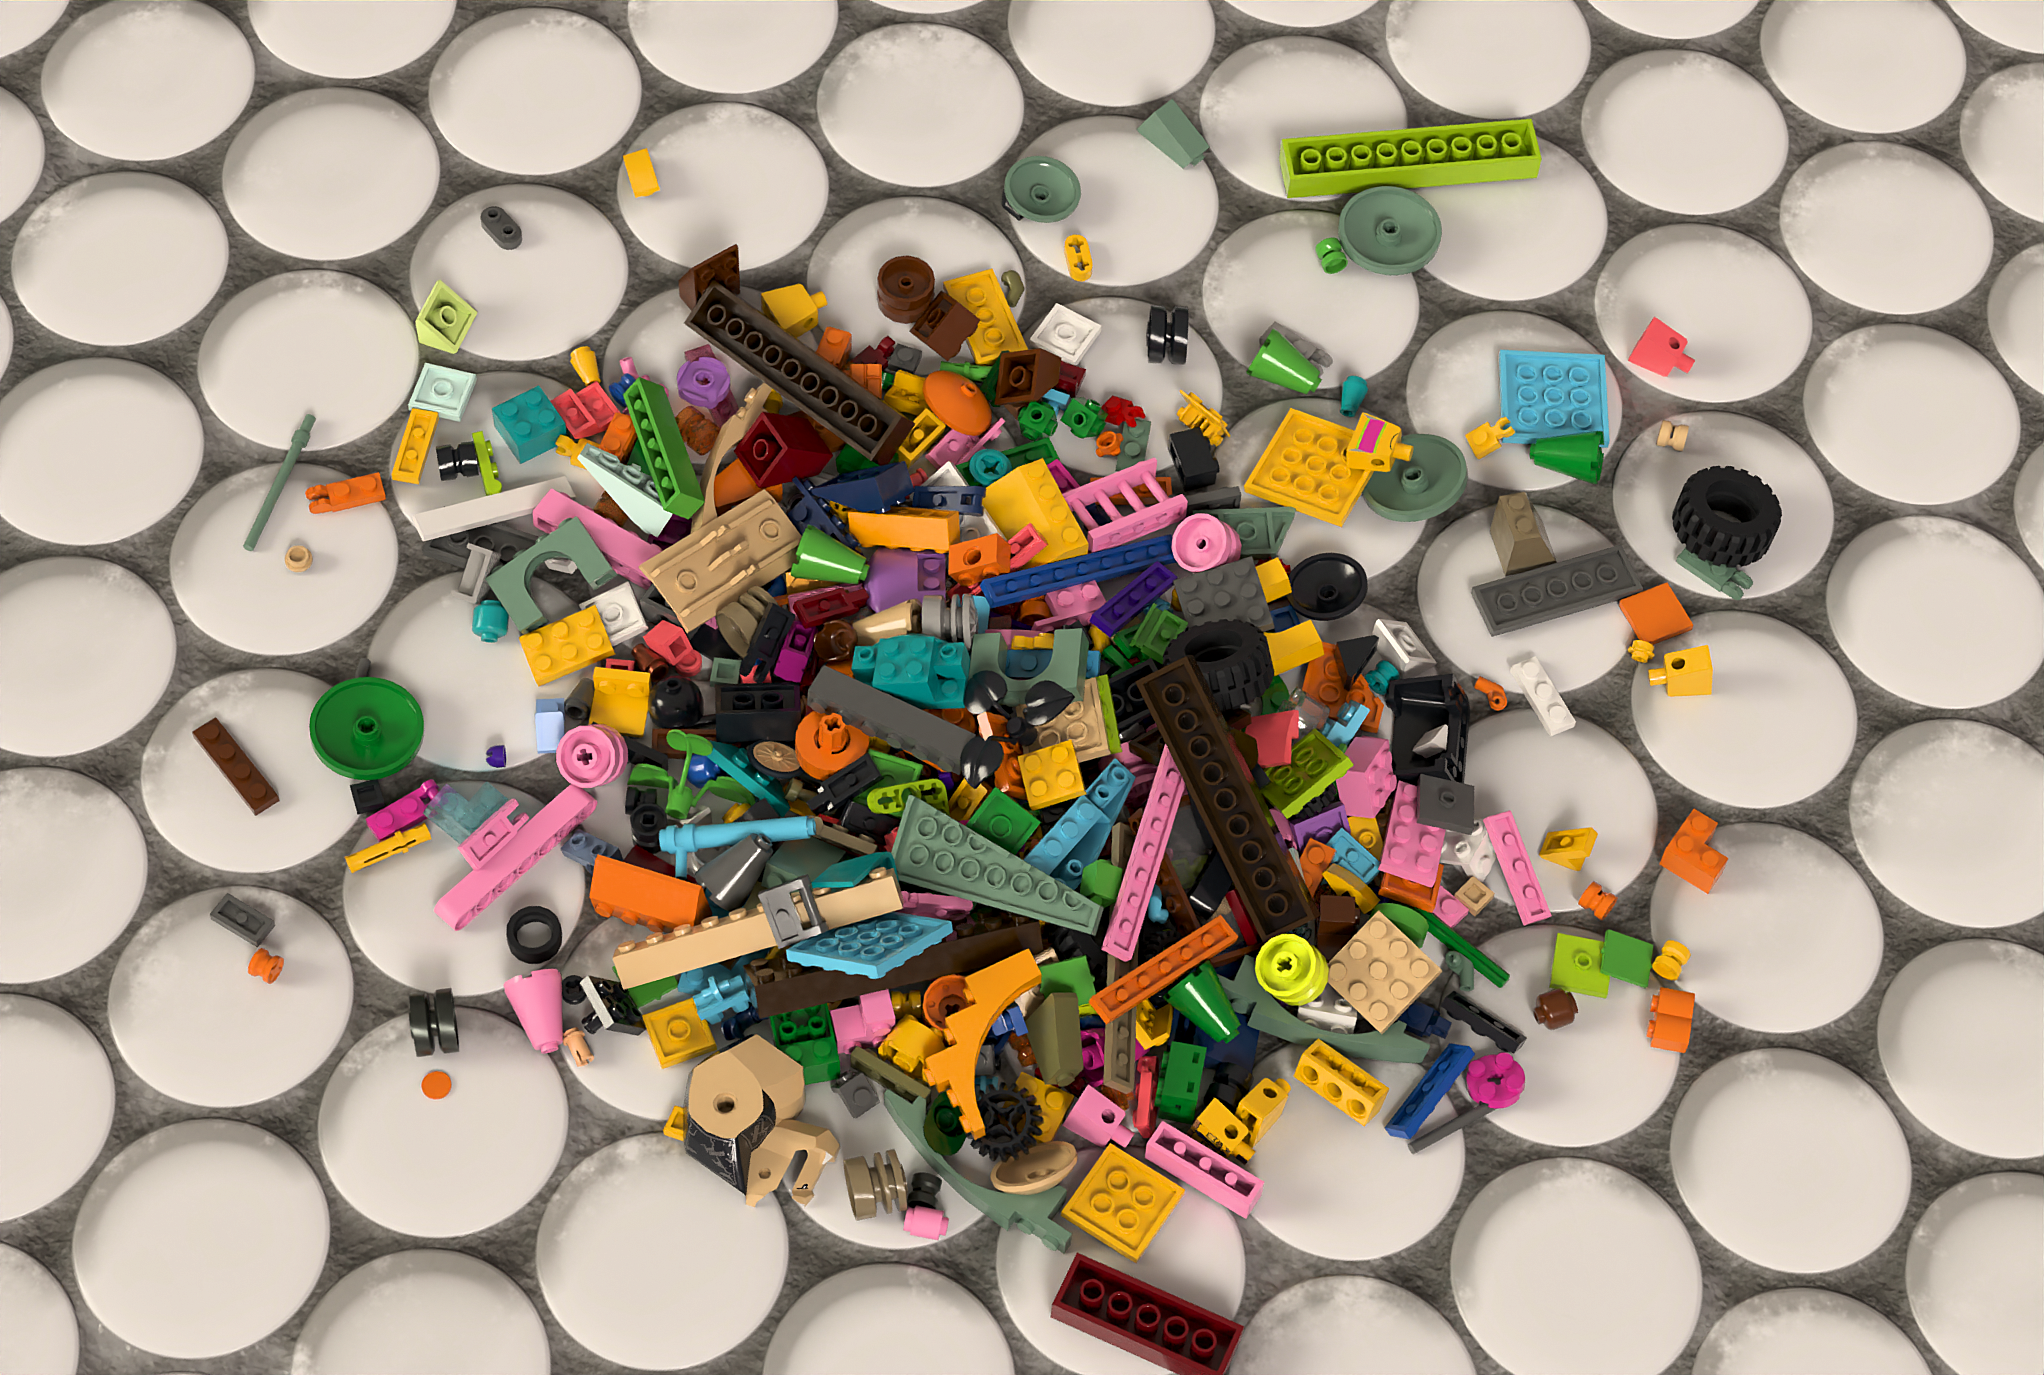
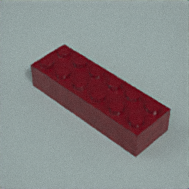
(1145, 1320)

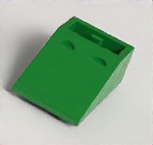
(808, 1040)

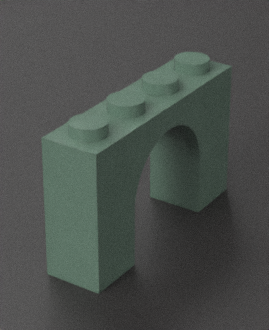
(513, 581)
(1065, 668)

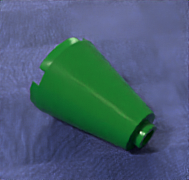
(1571, 455)
(1205, 1003)

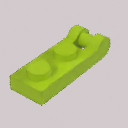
(488, 470)

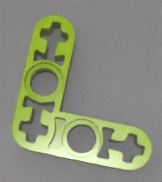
(937, 799)

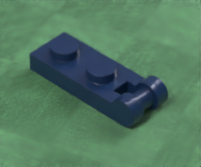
(950, 498)

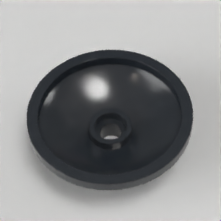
(1325, 577)

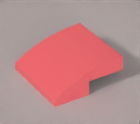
(586, 411)
(1274, 737)

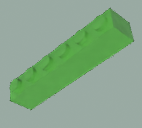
(663, 448)

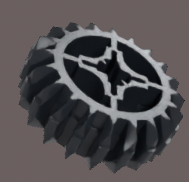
(1013, 1115)

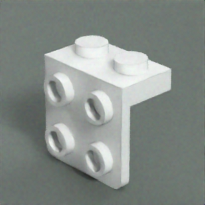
(1471, 851)
(1329, 1012)

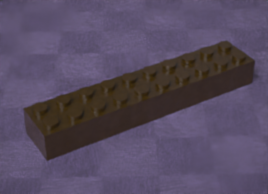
(799, 374)
(1228, 798)
(976, 942)

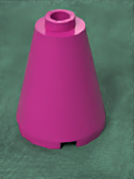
(1093, 1055)

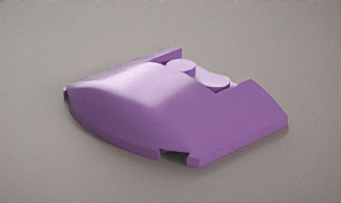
(902, 576)

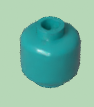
(490, 621)

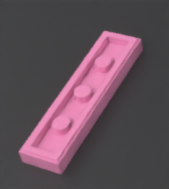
(1517, 867)

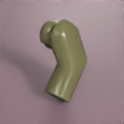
(1013, 280)

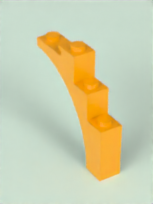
(991, 993)

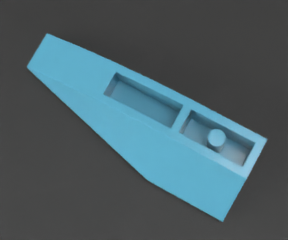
(1083, 828)

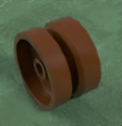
(905, 288)

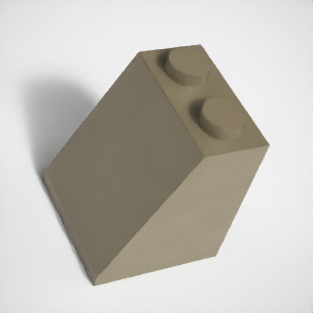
(1520, 535)

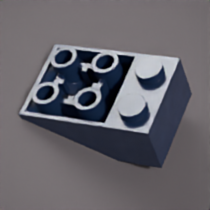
(1239, 1050)

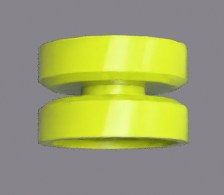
(1291, 969)

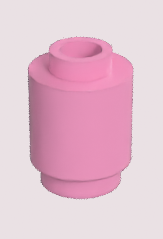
(926, 1222)

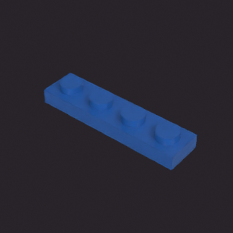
(1429, 1091)

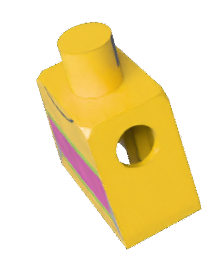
(1376, 445)

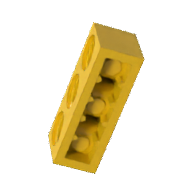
(1341, 1082)

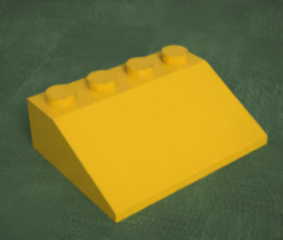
(1034, 498)

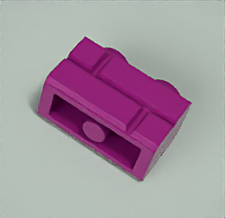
(795, 652)

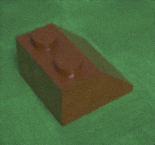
(945, 326)
(1026, 376)

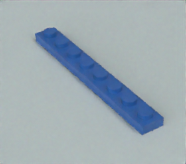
(1077, 570)

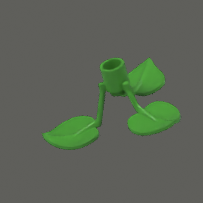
(680, 796)

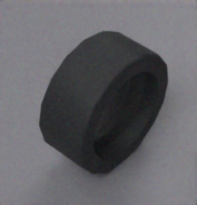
(541, 953)

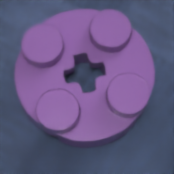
(703, 395)

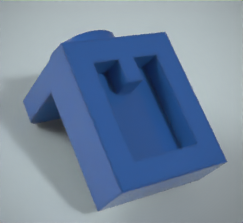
(1010, 1020)

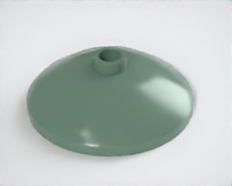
(1042, 179)

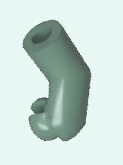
(1463, 968)

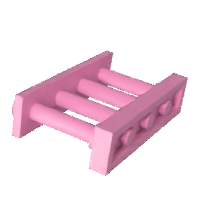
(1134, 525)

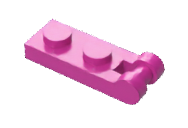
(402, 813)

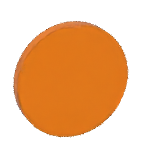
(436, 1085)

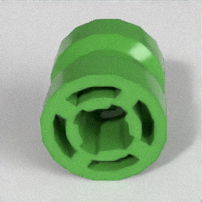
(1332, 258)

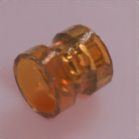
(1023, 1048)

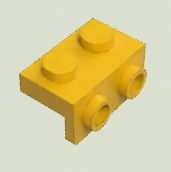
(907, 394)
(1153, 1025)

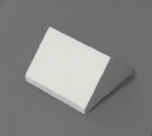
(1402, 648)

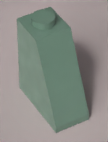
(1174, 135)

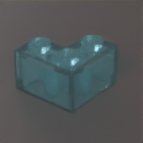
(462, 817)

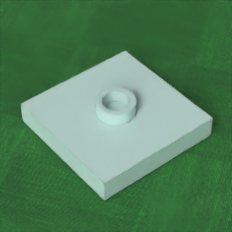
(443, 391)

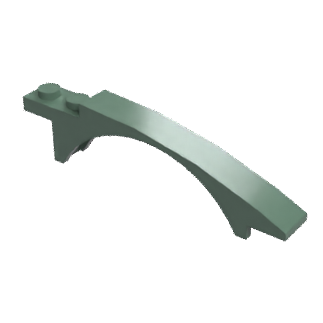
(1268, 1016)
(1030, 1212)

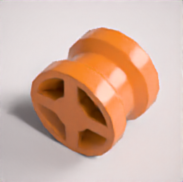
(265, 965)

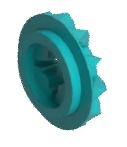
(989, 458)

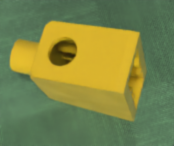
(793, 308)
(1685, 672)
(1266, 1104)

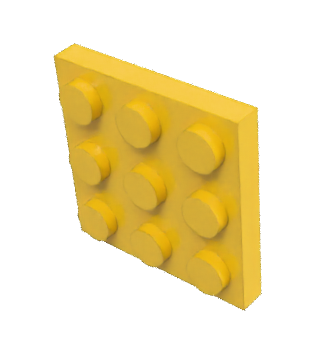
(1122, 1203)

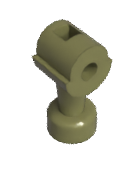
(794, 790)

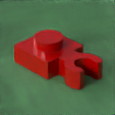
(1122, 410)

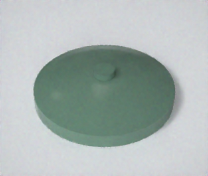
(1389, 230)
(1422, 486)

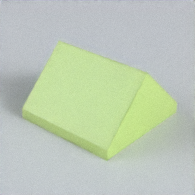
(444, 319)

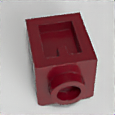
(1070, 379)

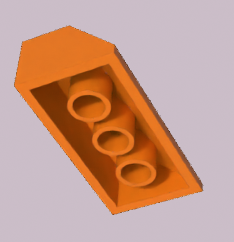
(646, 896)

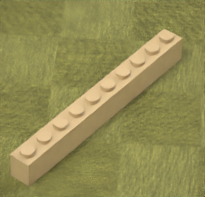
(749, 930)

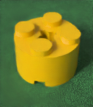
(910, 1045)

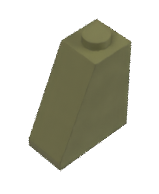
(1057, 1038)

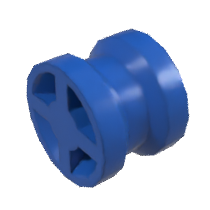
(618, 389)

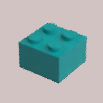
(528, 424)

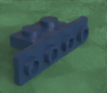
(816, 512)

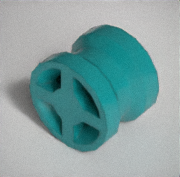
(1380, 677)

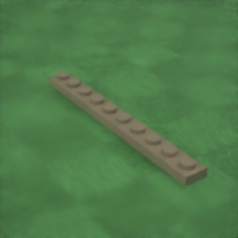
(1120, 1033)

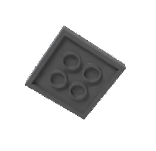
(1224, 593)

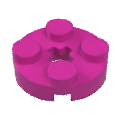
(1495, 1066)

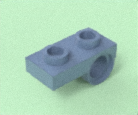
(585, 848)

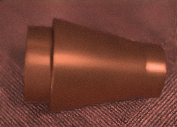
(650, 662)

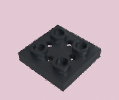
(611, 1007)

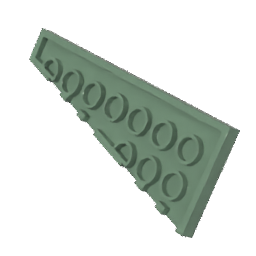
(959, 862)

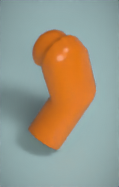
(1495, 693)

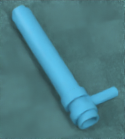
(692, 837)

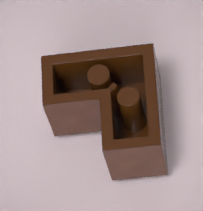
(1335, 924)

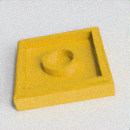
(678, 1033)

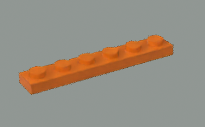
(1163, 969)

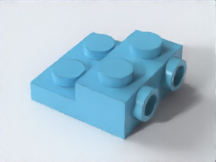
(1350, 718)

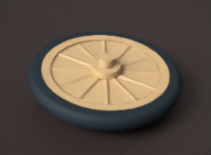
(774, 759)

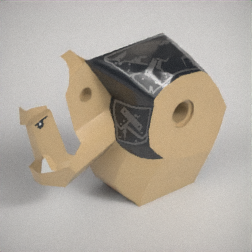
(744, 1121)

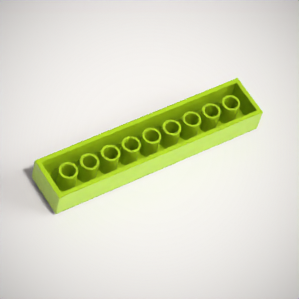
(1409, 158)

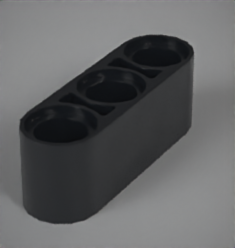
(1209, 886)

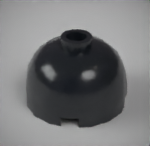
(675, 703)

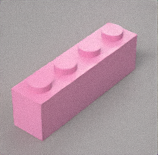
(1204, 1169)

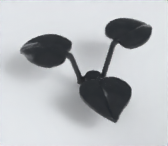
(1044, 703)

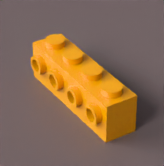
(906, 528)

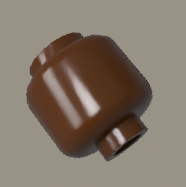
(1555, 1009)

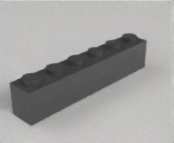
(889, 719)

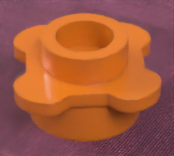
(1109, 443)

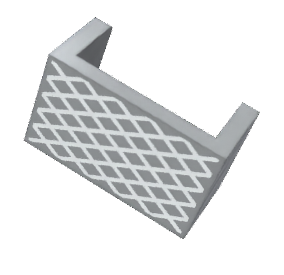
(473, 583)

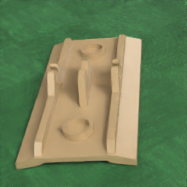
(724, 559)

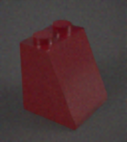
(782, 448)

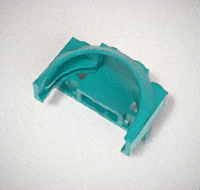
(909, 667)

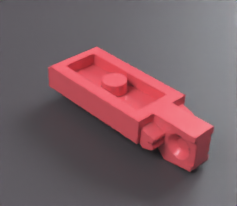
(1146, 1114)

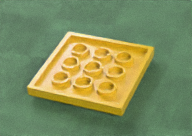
(1309, 469)

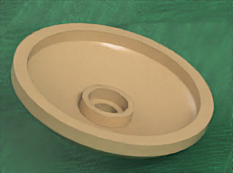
(1037, 1171)

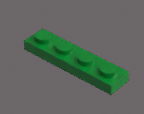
(1018, 457)

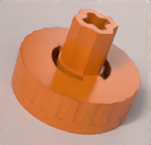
(832, 737)

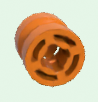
(1597, 900)

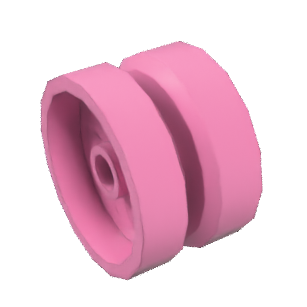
(1205, 543)
(594, 740)

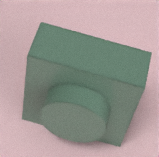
(725, 671)

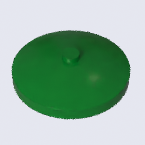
(366, 728)

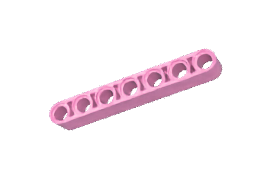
(516, 857)

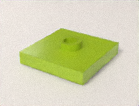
(1578, 966)

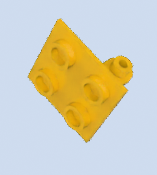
(1198, 415)

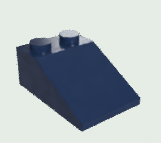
(869, 487)

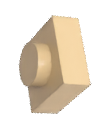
(1474, 895)

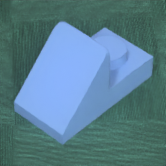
(549, 724)

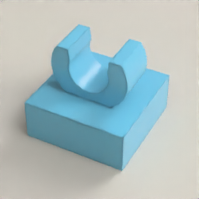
(1057, 400)

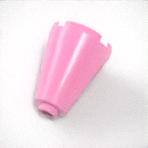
(538, 1007)

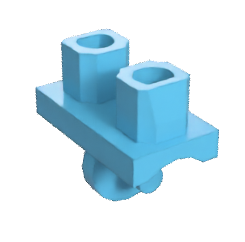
(721, 996)

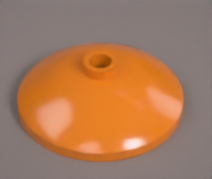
(957, 402)

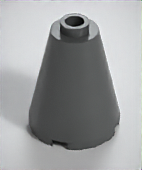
(735, 871)

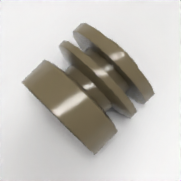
(741, 619)
(875, 1184)

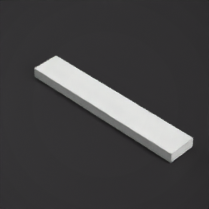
(486, 509)

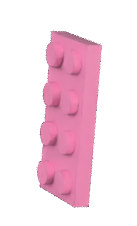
(1410, 847)

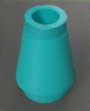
(1353, 393)

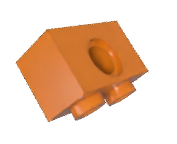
(979, 559)

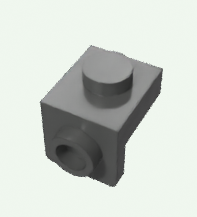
(855, 1092)

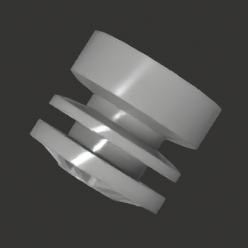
(951, 622)

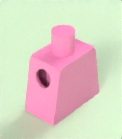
(1098, 1119)

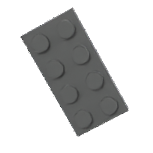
(492, 537)

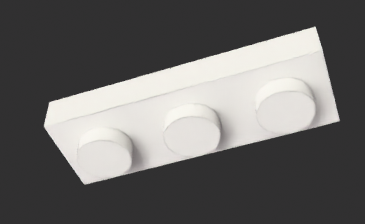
(1542, 696)

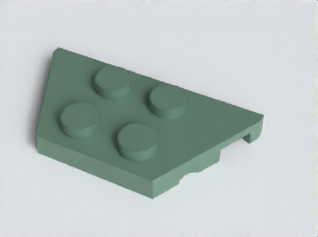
(1258, 528)

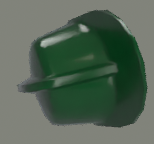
(943, 1128)

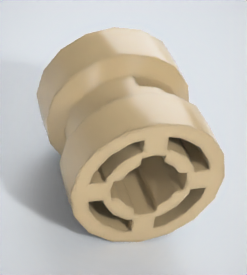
(1678, 437)

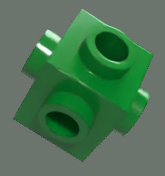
(1084, 417)
(1038, 428)

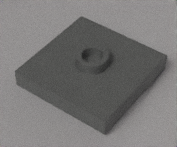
(1445, 804)

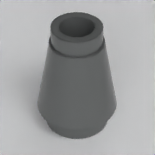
(579, 702)

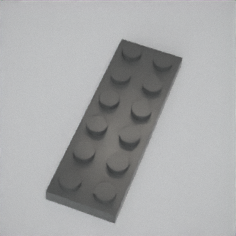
(1556, 590)

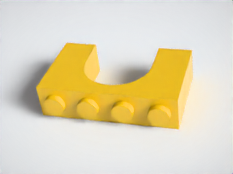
(1297, 643)

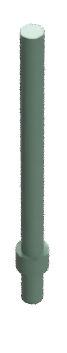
(299, 440)

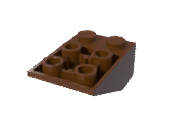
(720, 267)

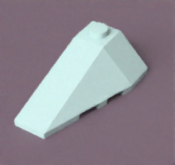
(628, 488)

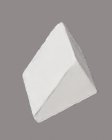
(1432, 742)

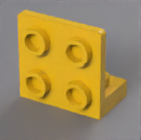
(621, 700)

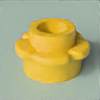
(1641, 651)

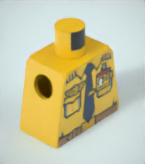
(1221, 1132)

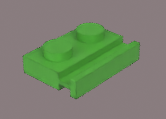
(1157, 631)

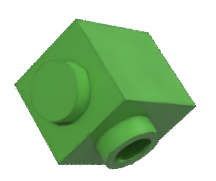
(1101, 882)

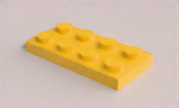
(997, 326)

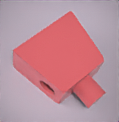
(1661, 350)

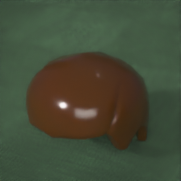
(836, 641)

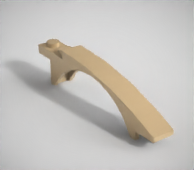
(728, 438)

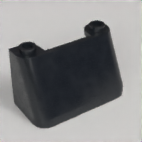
(1420, 707)

